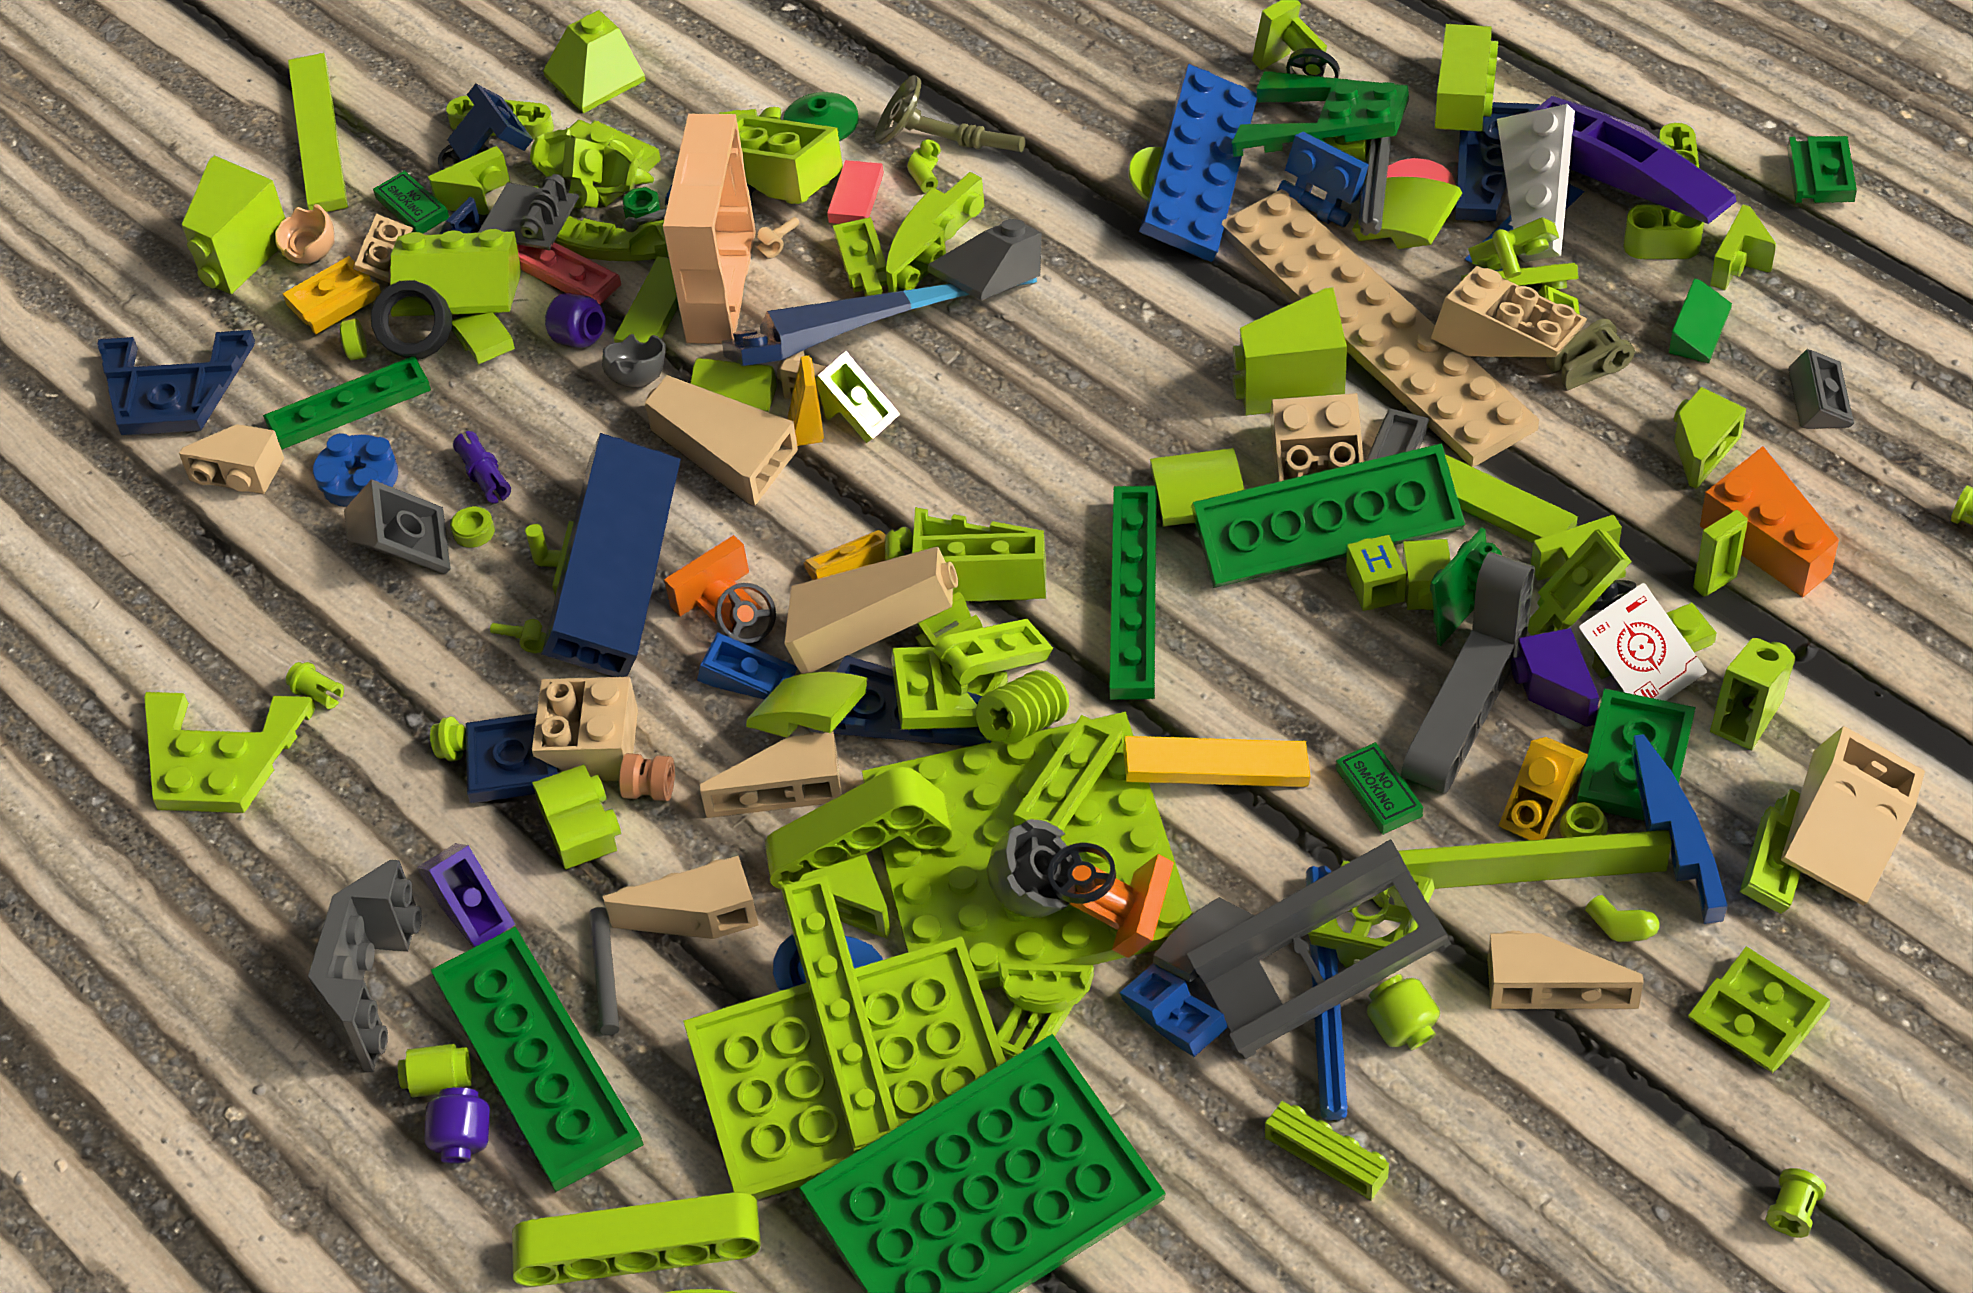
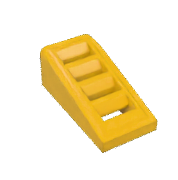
(804, 405)

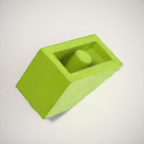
(1706, 432)

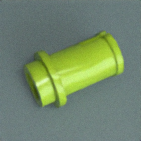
(306, 680)

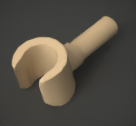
(771, 239)

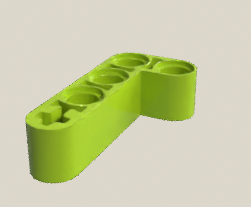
(1657, 230)
(859, 821)

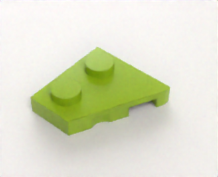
(929, 692)

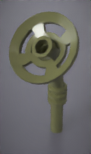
(905, 115)

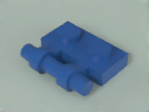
(1327, 169)

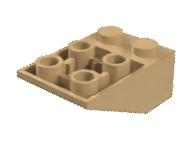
(1503, 319)
(1315, 434)
(1851, 813)

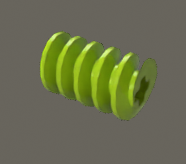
(1022, 707)

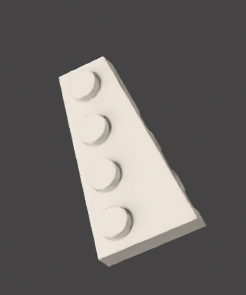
(1537, 168)

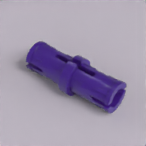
(482, 467)

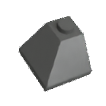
(992, 260)
(398, 526)

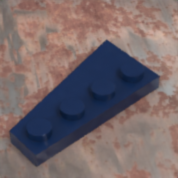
(1482, 167)

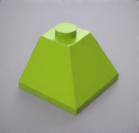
(593, 63)

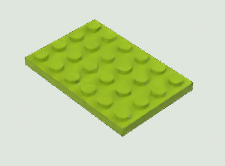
(774, 1082)

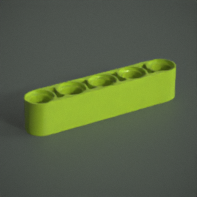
(635, 1239)

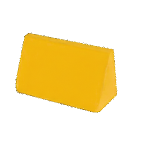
(849, 556)

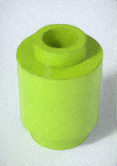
(434, 1069)

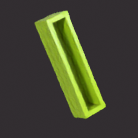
(1327, 1150)

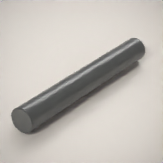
(604, 971)

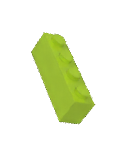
(1466, 78)

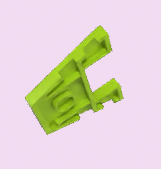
(215, 767)

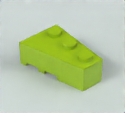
(988, 561)

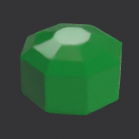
(640, 202)

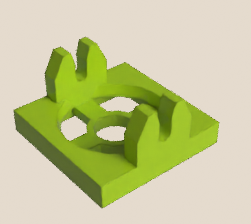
(1356, 945)

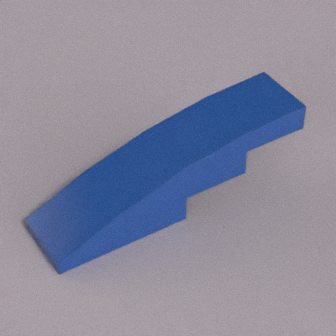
(1669, 810)

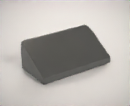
(1820, 392)

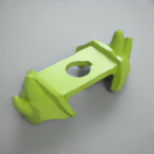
(619, 173)

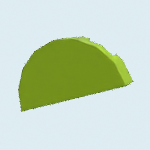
(1045, 986)

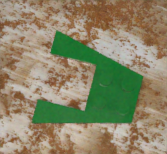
(1351, 110)

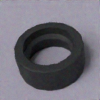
(380, 319)

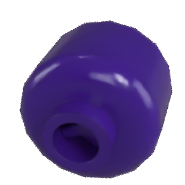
(574, 320)
(457, 1124)

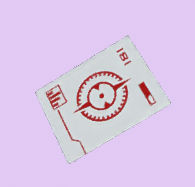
(1643, 646)

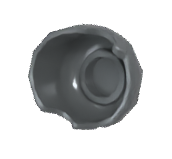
(634, 362)

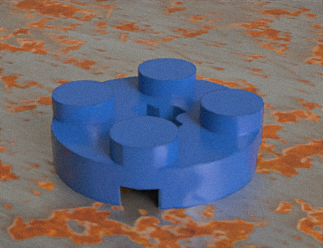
(346, 453)

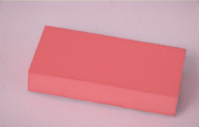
(855, 191)

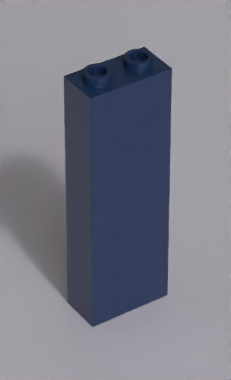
(612, 557)

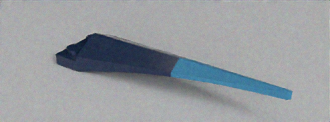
(801, 327)

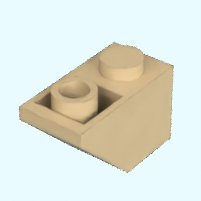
(234, 459)

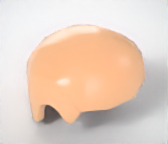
(305, 235)

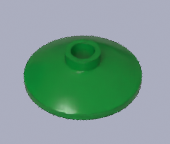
(825, 110)

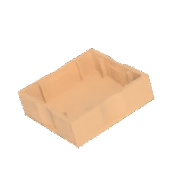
(709, 228)

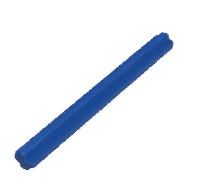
(1328, 1030)

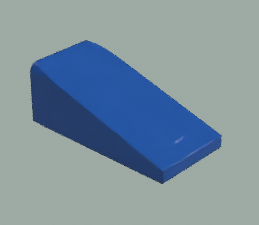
(742, 668)

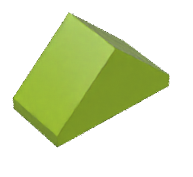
(857, 895)

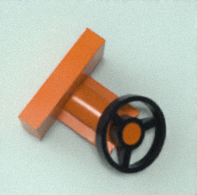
(712, 587)
(1125, 907)

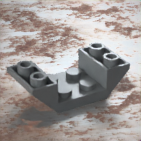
(361, 918)

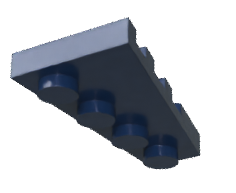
(878, 714)

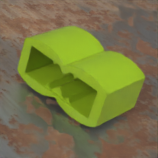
(576, 816)

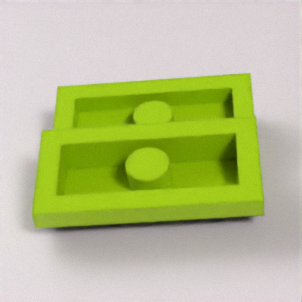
(1413, 211)
(1193, 478)
(808, 700)
(1760, 1010)

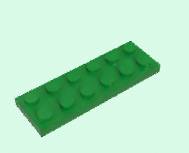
(1323, 512)
(536, 1059)

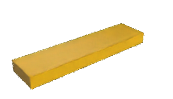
(1216, 761)

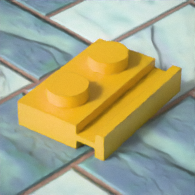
(331, 295)

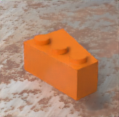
(1782, 527)

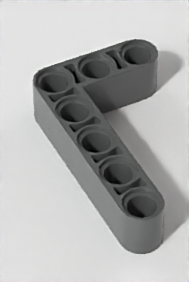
(1477, 675)

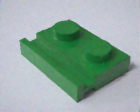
(1822, 169)

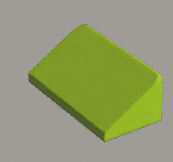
(747, 384)

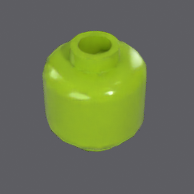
(1403, 1012)

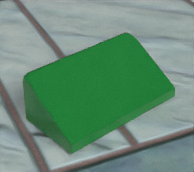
(1699, 323)

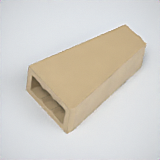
(722, 436)
(864, 606)

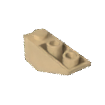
(690, 903)

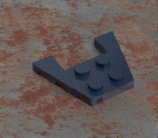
(170, 395)

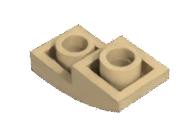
(377, 247)

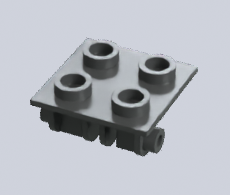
(532, 212)

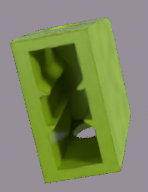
(1757, 672)

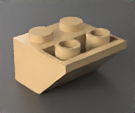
(586, 724)

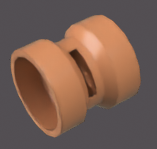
(647, 777)

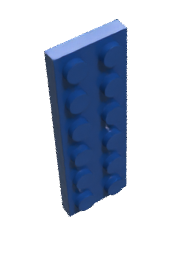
(1198, 163)

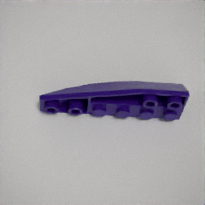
(1641, 164)

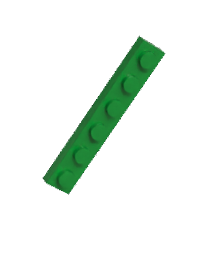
(1133, 593)

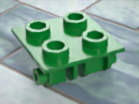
(1455, 585)

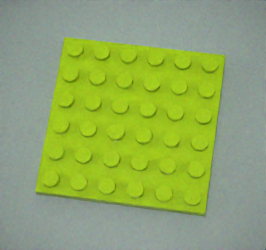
(948, 889)

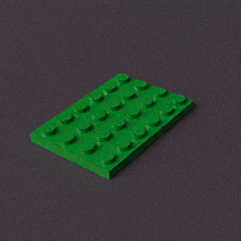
(986, 1184)

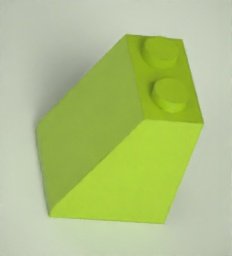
(231, 224)
(1291, 354)

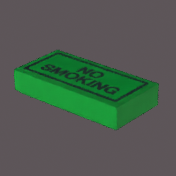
(411, 203)
(1379, 788)

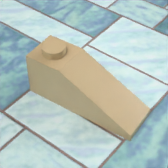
(783, 776)
(1549, 974)

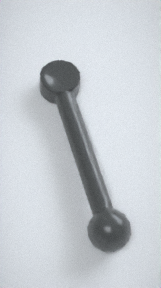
(631, 224)

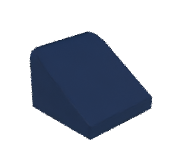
(463, 219)

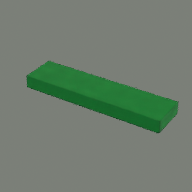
(347, 402)

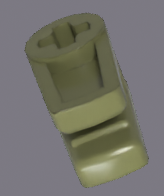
(1590, 355)

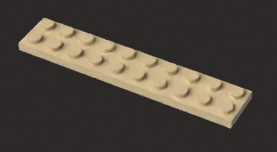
(1382, 329)

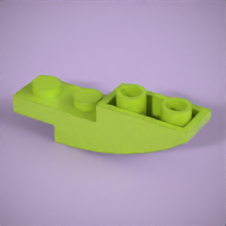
(927, 228)

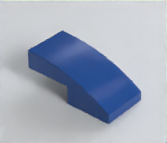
(1171, 1010)

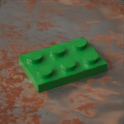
(1609, 768)

